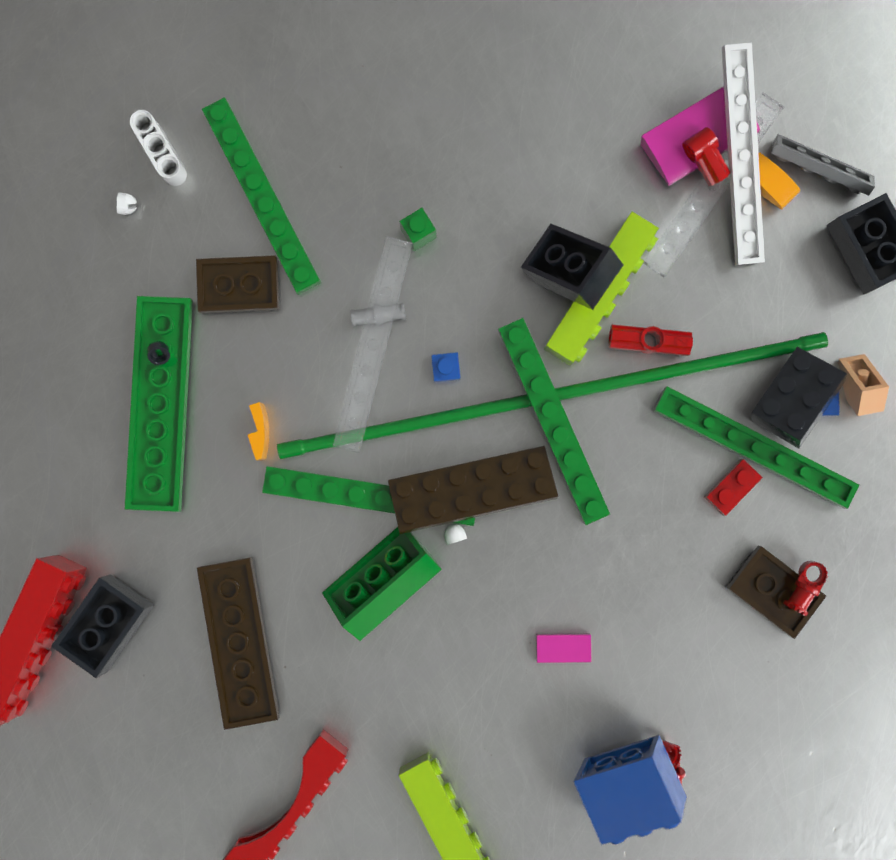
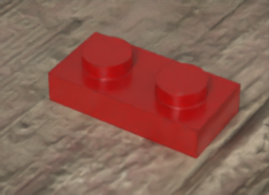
(733, 487)

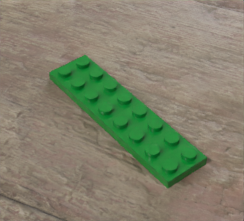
(158, 406)

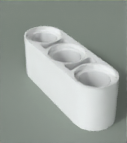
(150, 139)

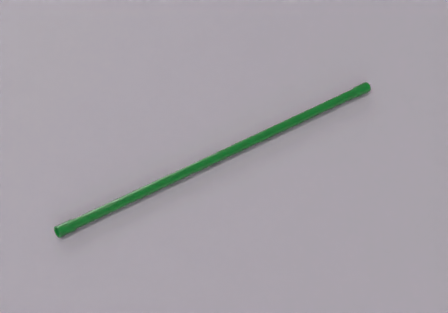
(807, 343)

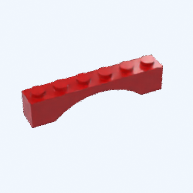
(319, 763)

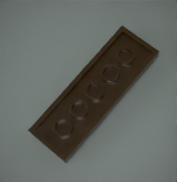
(472, 489)
(238, 643)

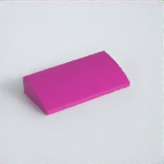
(665, 141)

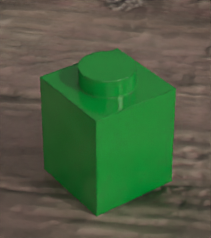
(418, 229)

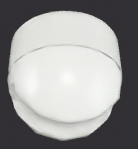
(124, 204)
(454, 533)

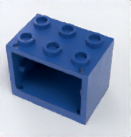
(631, 791)

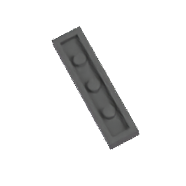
(830, 168)

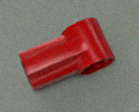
(703, 151)

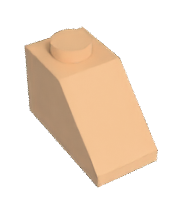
(863, 385)

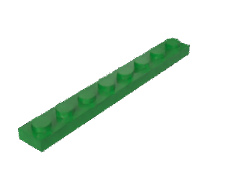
(261, 196)
(553, 421)
(756, 447)
(331, 490)

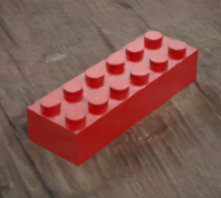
(33, 628)

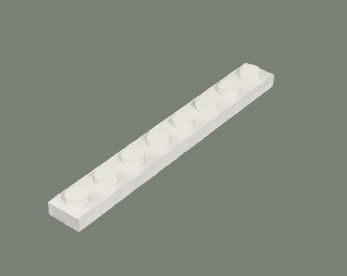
(743, 153)

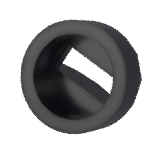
(153, 355)

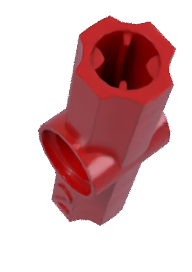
(666, 340)

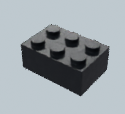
(868, 242)
(572, 265)
(798, 397)
(102, 625)

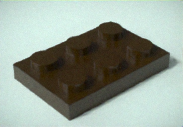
(237, 284)
(765, 585)

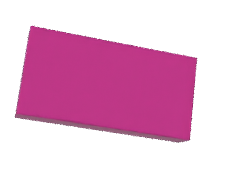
(563, 648)

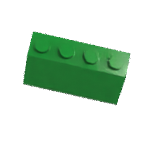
(380, 582)

